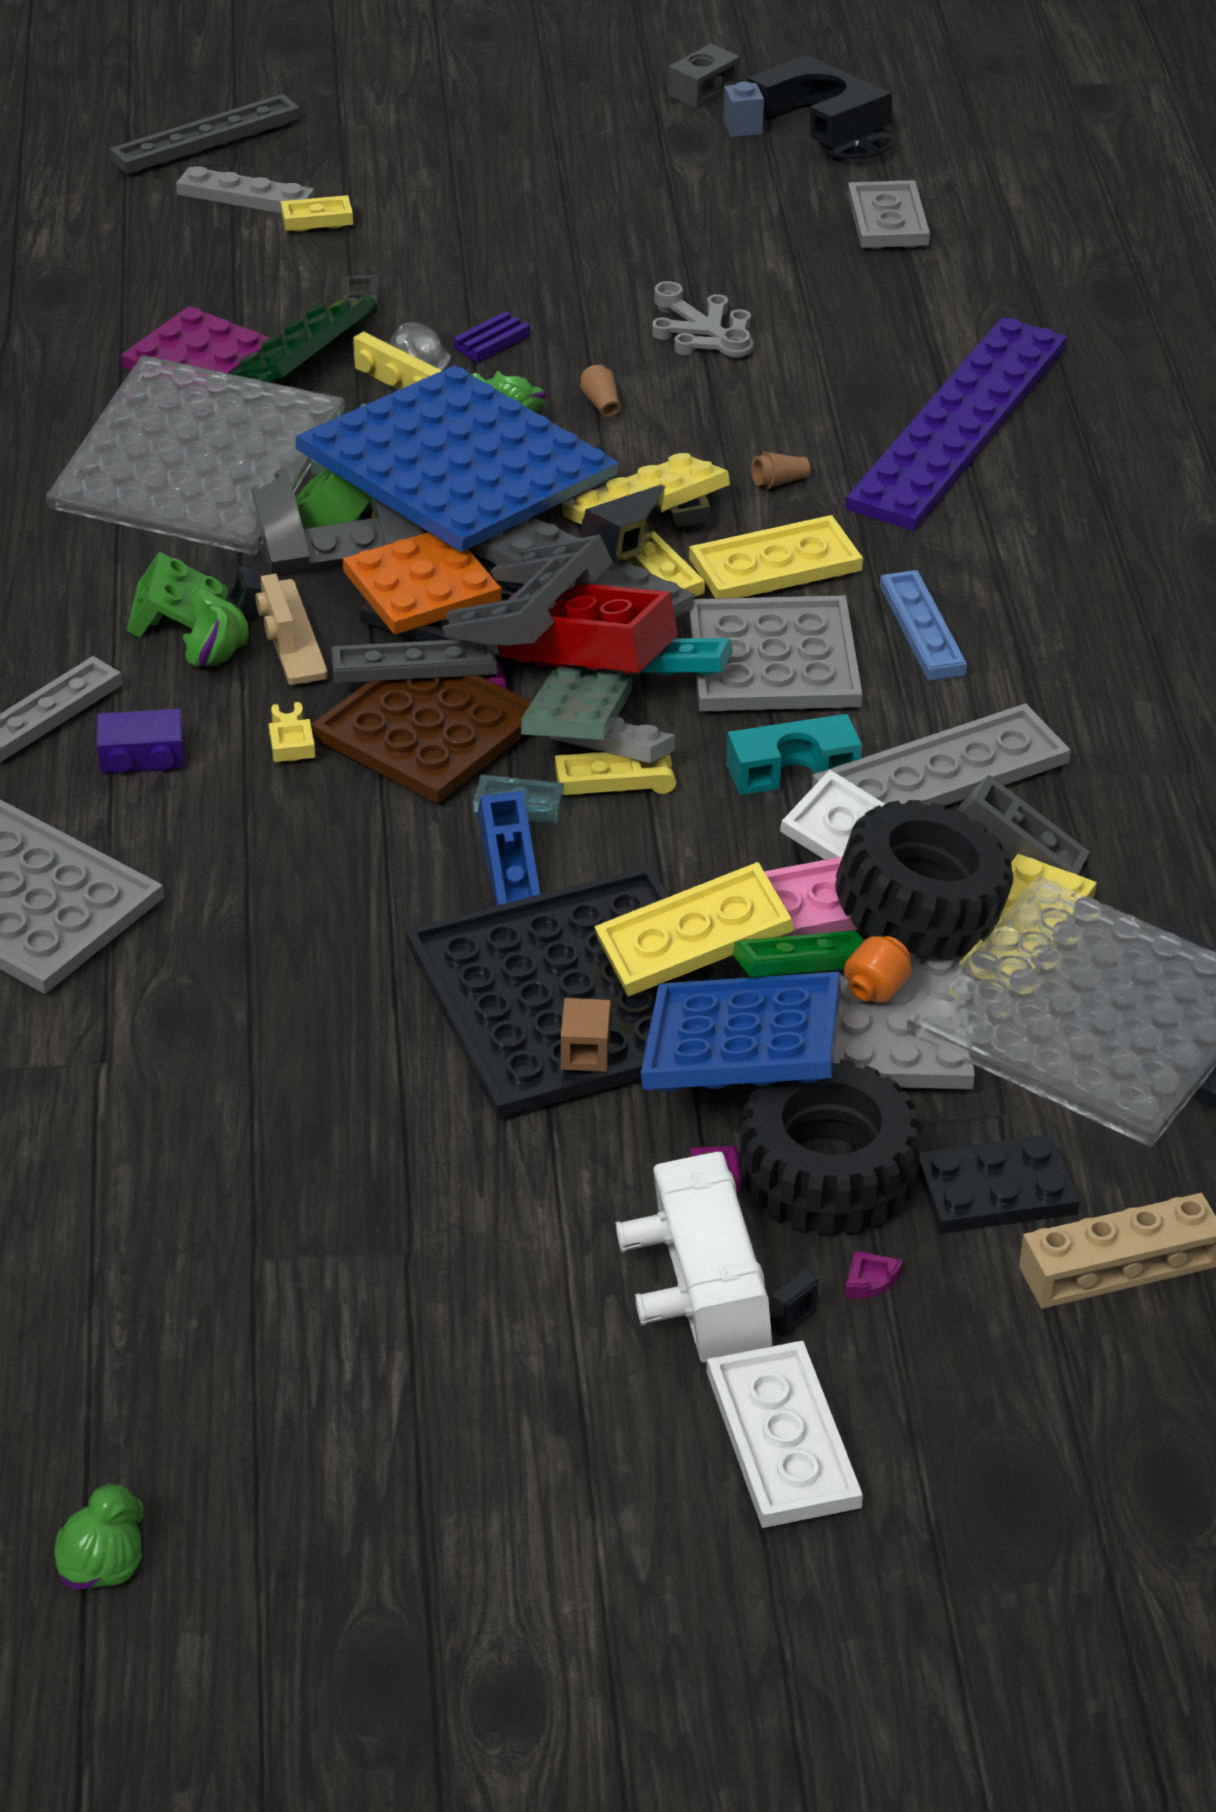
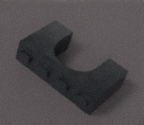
(843, 103)

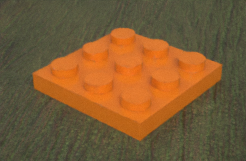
(419, 581)

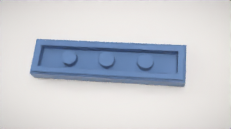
(923, 625)

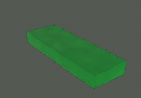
(796, 953)

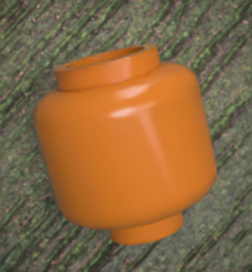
(878, 969)

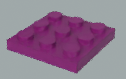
(197, 341)

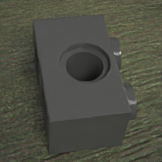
(703, 75)

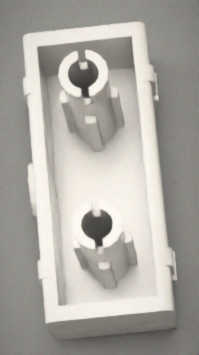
(711, 1255)

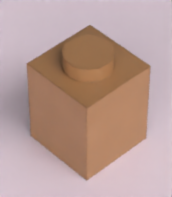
(585, 1034)

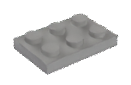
(888, 214)

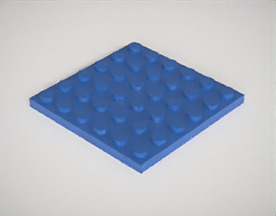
(457, 457)

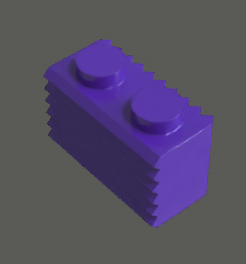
(140, 740)

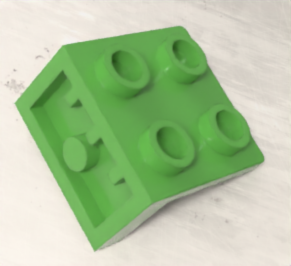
(169, 590)

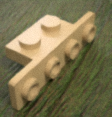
(290, 630)

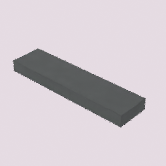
(412, 660)

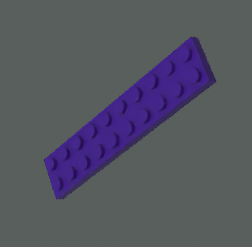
(956, 424)

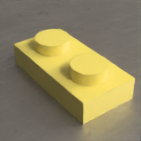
(316, 213)

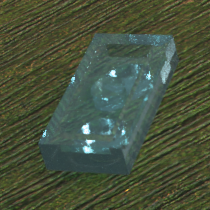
(541, 798)

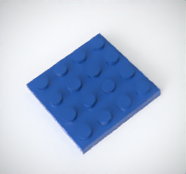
(742, 1031)

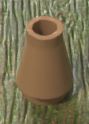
(600, 388)
(778, 469)

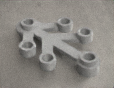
(733, 341)

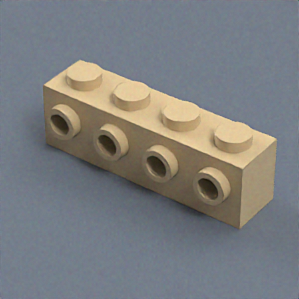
(1119, 1250)

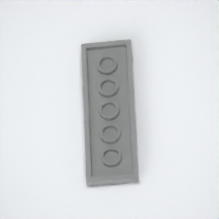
(958, 759)

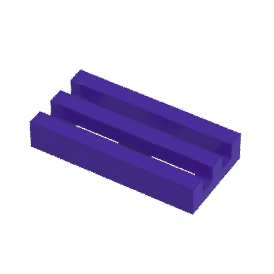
(491, 336)

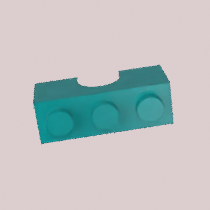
(761, 752)

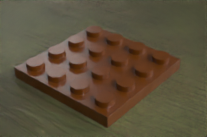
(425, 729)

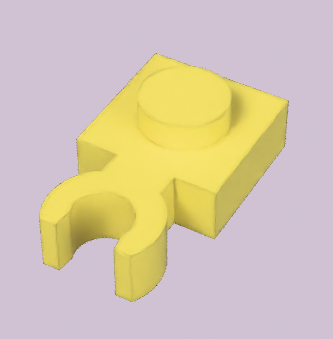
(290, 735)

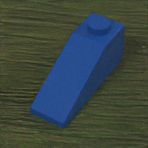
(508, 846)

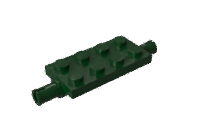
(305, 338)

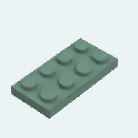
(577, 703)

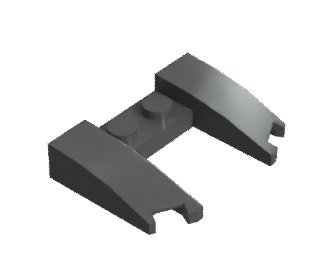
(298, 549)
(546, 575)

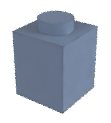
(743, 109)

